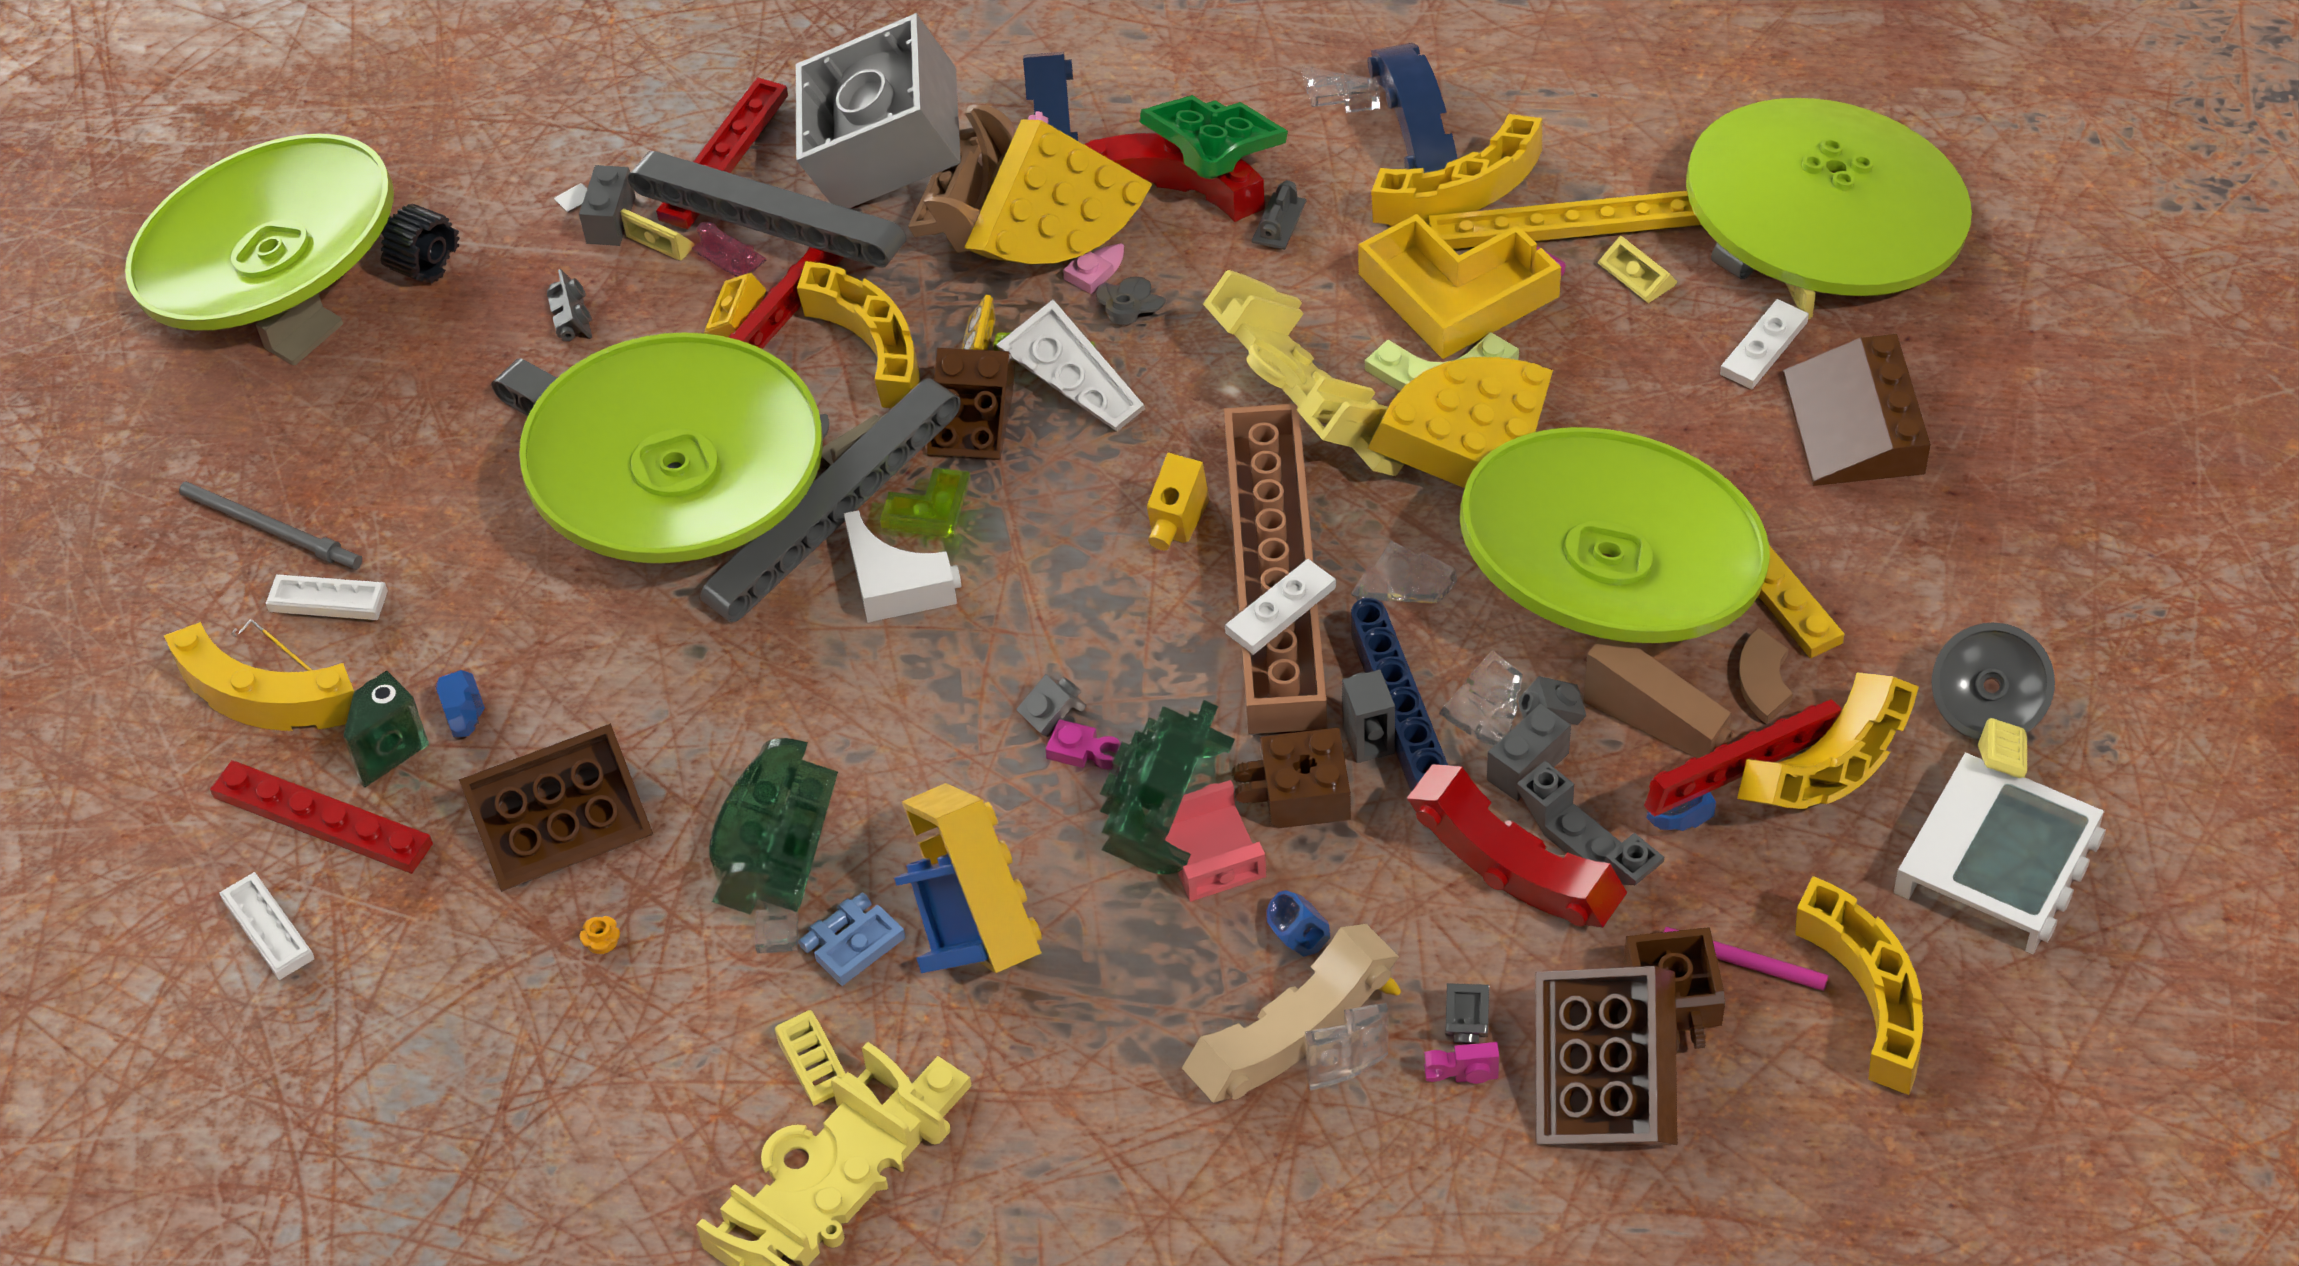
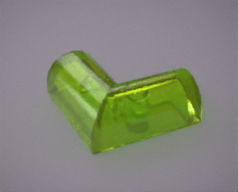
(929, 514)

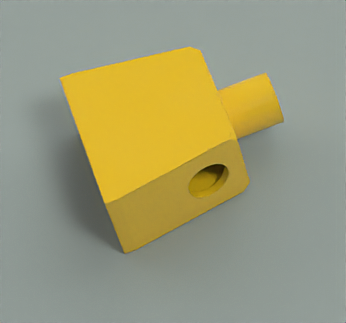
(1177, 501)

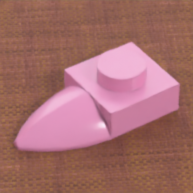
(1094, 268)

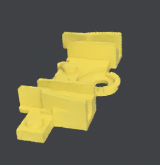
(1262, 324)
(842, 1164)

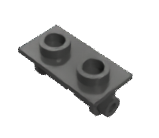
(1280, 217)
(569, 308)

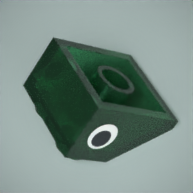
(382, 728)

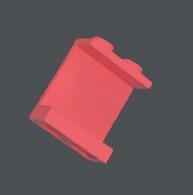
(1218, 843)

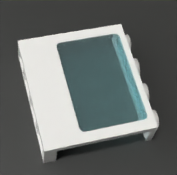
(2003, 847)

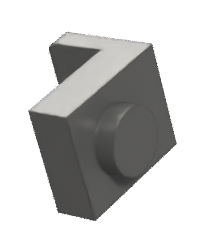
(1557, 696)
(1050, 702)
(1467, 1012)

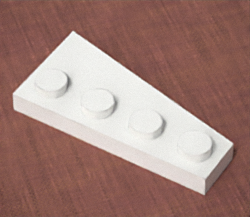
(1067, 361)

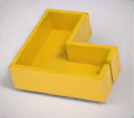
(1454, 296)
(981, 870)

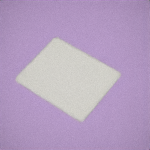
(572, 198)

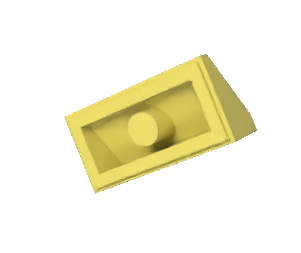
(655, 235)
(1636, 270)

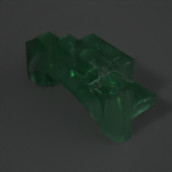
(1154, 776)
(759, 842)

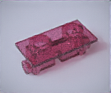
(726, 251)

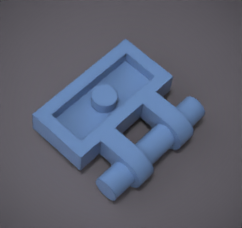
(857, 945)

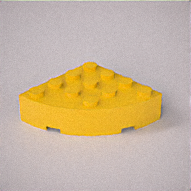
(1053, 199)
(1461, 414)

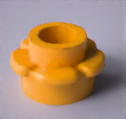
(602, 942)

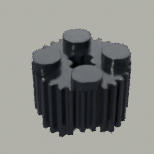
(418, 243)

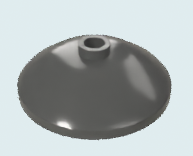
(1997, 654)

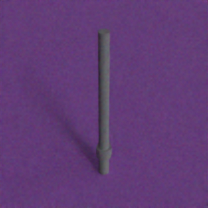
(324, 548)

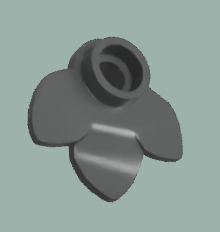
(1128, 299)

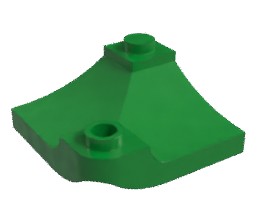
(1211, 133)

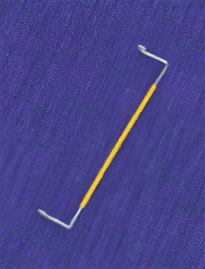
(275, 641)

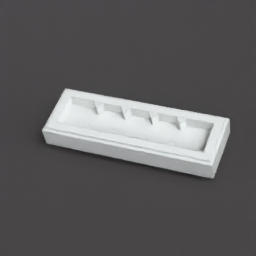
(1764, 344)
(326, 597)
(1280, 606)
(267, 926)

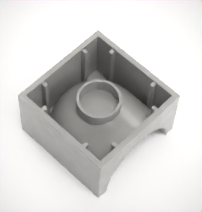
(877, 113)

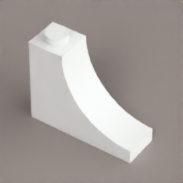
(898, 580)

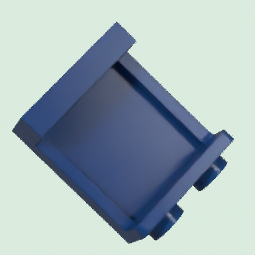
(944, 915)

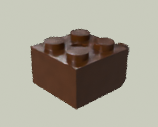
(1299, 778)
(1697, 975)

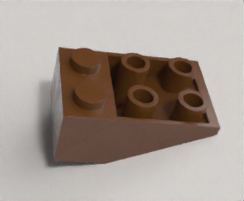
(985, 392)

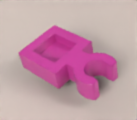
(1076, 743)
(1467, 1063)

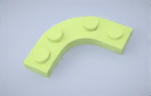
(1399, 366)

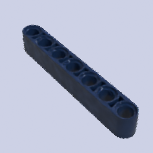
(1380, 650)

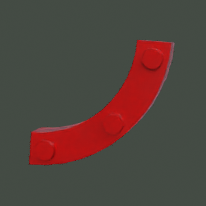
(1162, 163)
(1511, 856)

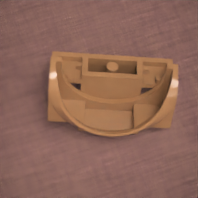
(958, 193)

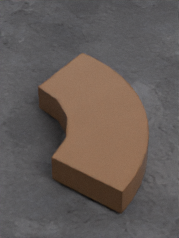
(1761, 676)

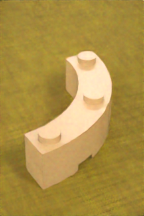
(1243, 1058)

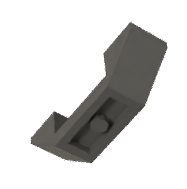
(1551, 803)

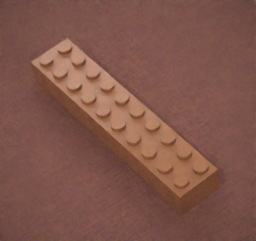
(1271, 540)

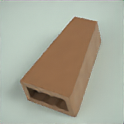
(1653, 698)

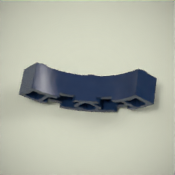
(1047, 86)
(1417, 103)

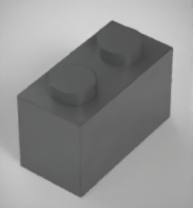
(603, 201)
(1368, 716)
(1531, 742)

